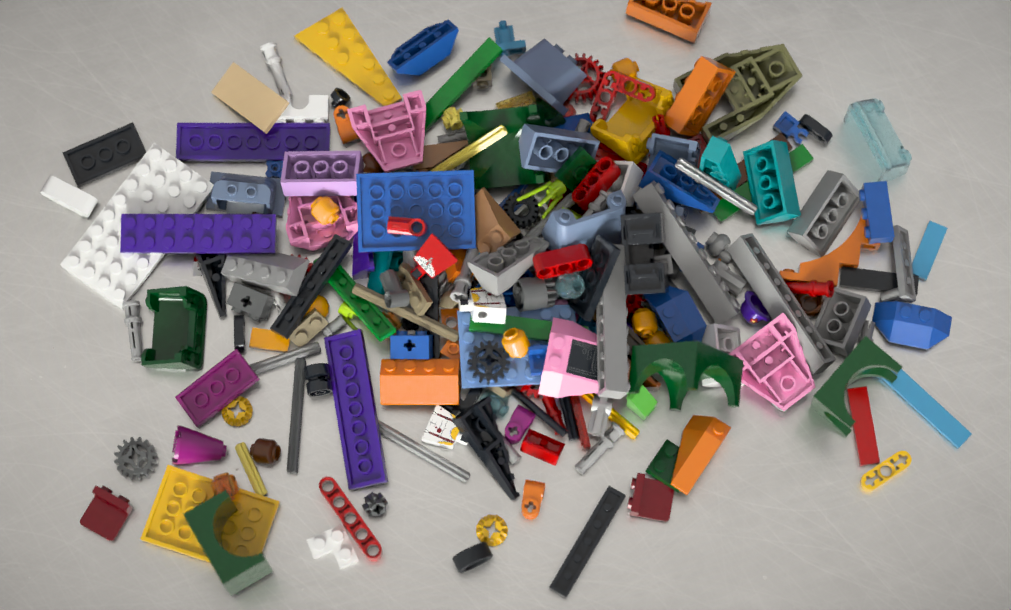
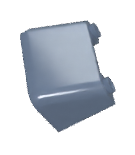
(677, 149)
(565, 230)

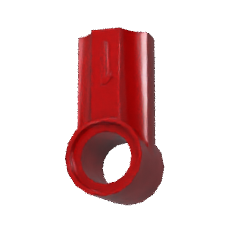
(404, 226)

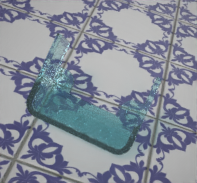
(880, 137)

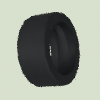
(472, 557)

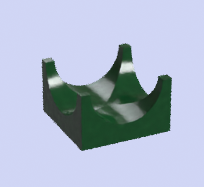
(501, 161)
(863, 361)
(683, 367)

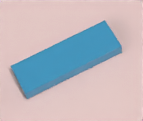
(928, 249)

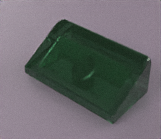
(552, 116)

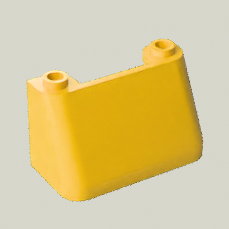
(632, 123)

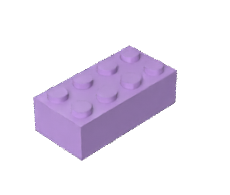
(321, 173)

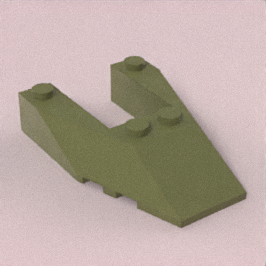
(756, 87)

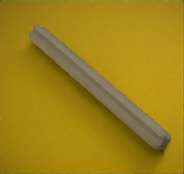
(407, 313)

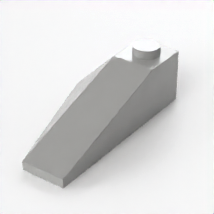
(502, 268)

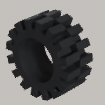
(529, 202)

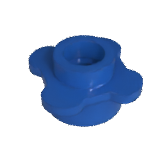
(274, 173)

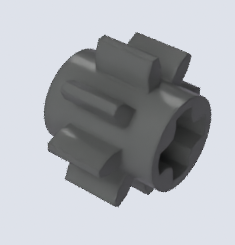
(375, 504)

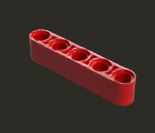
(348, 509)

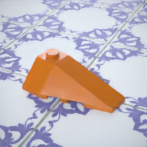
(697, 447)

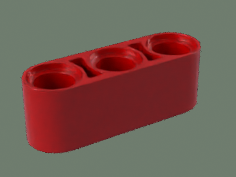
(599, 178)
(562, 261)

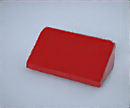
(542, 447)

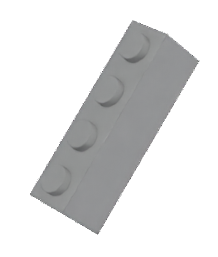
(825, 213)
(267, 271)

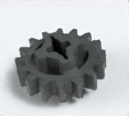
(128, 458)

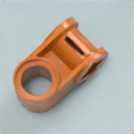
(344, 125)
(532, 495)

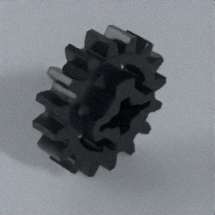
(496, 362)

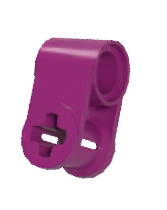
(520, 422)

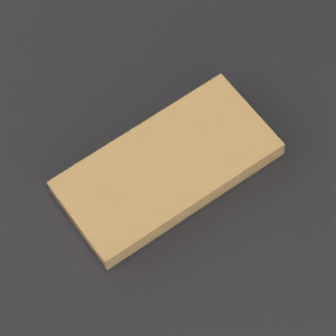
(250, 97)

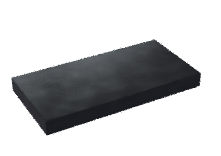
(105, 154)
(603, 256)

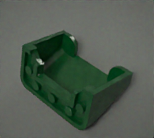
(176, 328)

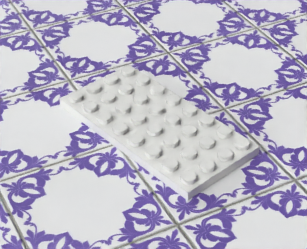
(153, 187)

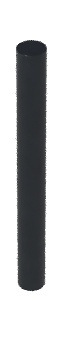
(538, 411)

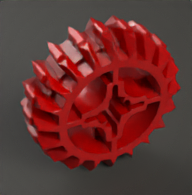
(592, 85)

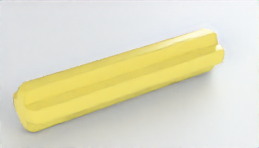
(250, 469)

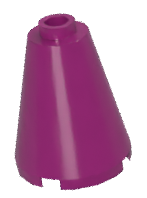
(196, 447)

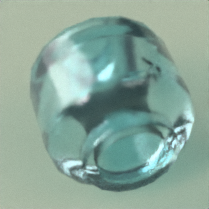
(570, 285)
(498, 404)

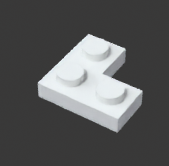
(336, 541)

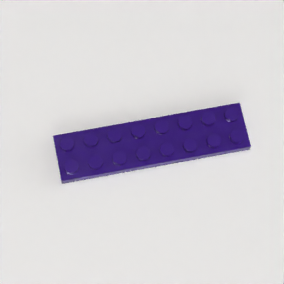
(247, 142)
(199, 233)
(355, 409)

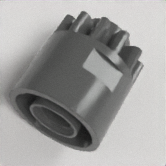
(534, 293)

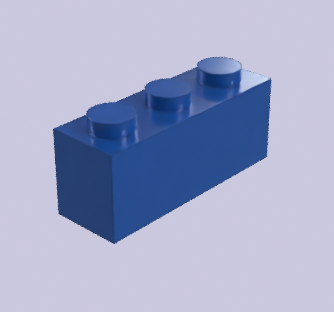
(876, 212)

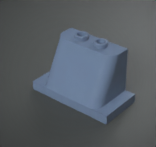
(548, 72)
(246, 189)

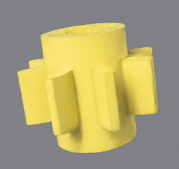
(451, 118)

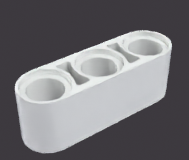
(69, 196)

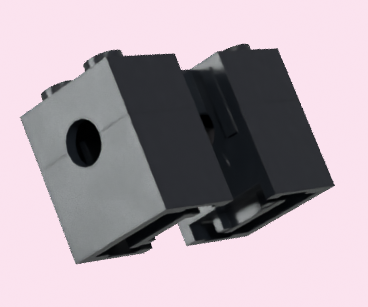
(638, 237)

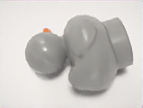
(717, 244)

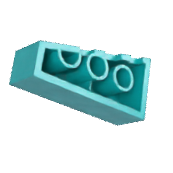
(720, 162)

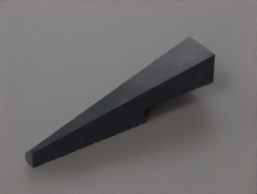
(211, 268)
(481, 432)

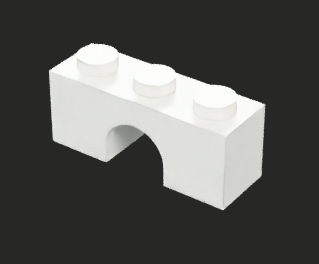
(315, 112)

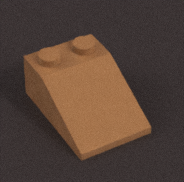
(492, 224)

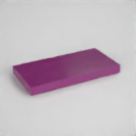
(217, 388)

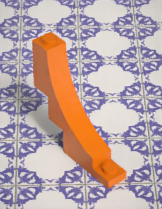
(828, 266)

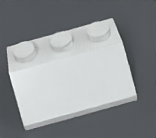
(722, 338)

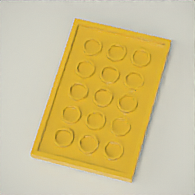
(181, 491)

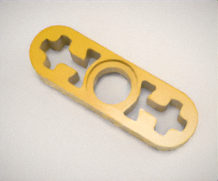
(870, 474)

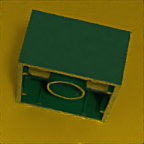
(207, 525)

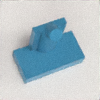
(505, 39)

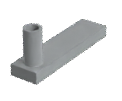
(904, 269)

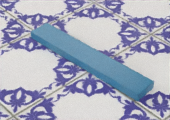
(929, 409)

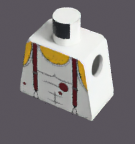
(484, 306)
(442, 430)

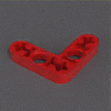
(619, 86)

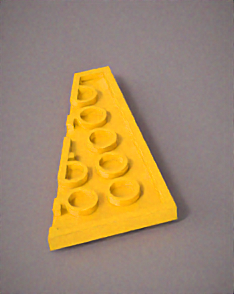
(345, 50)

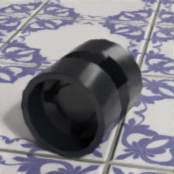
(318, 380)

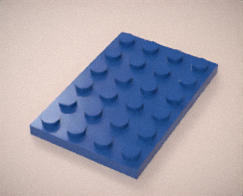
(437, 197)

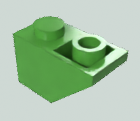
(642, 403)

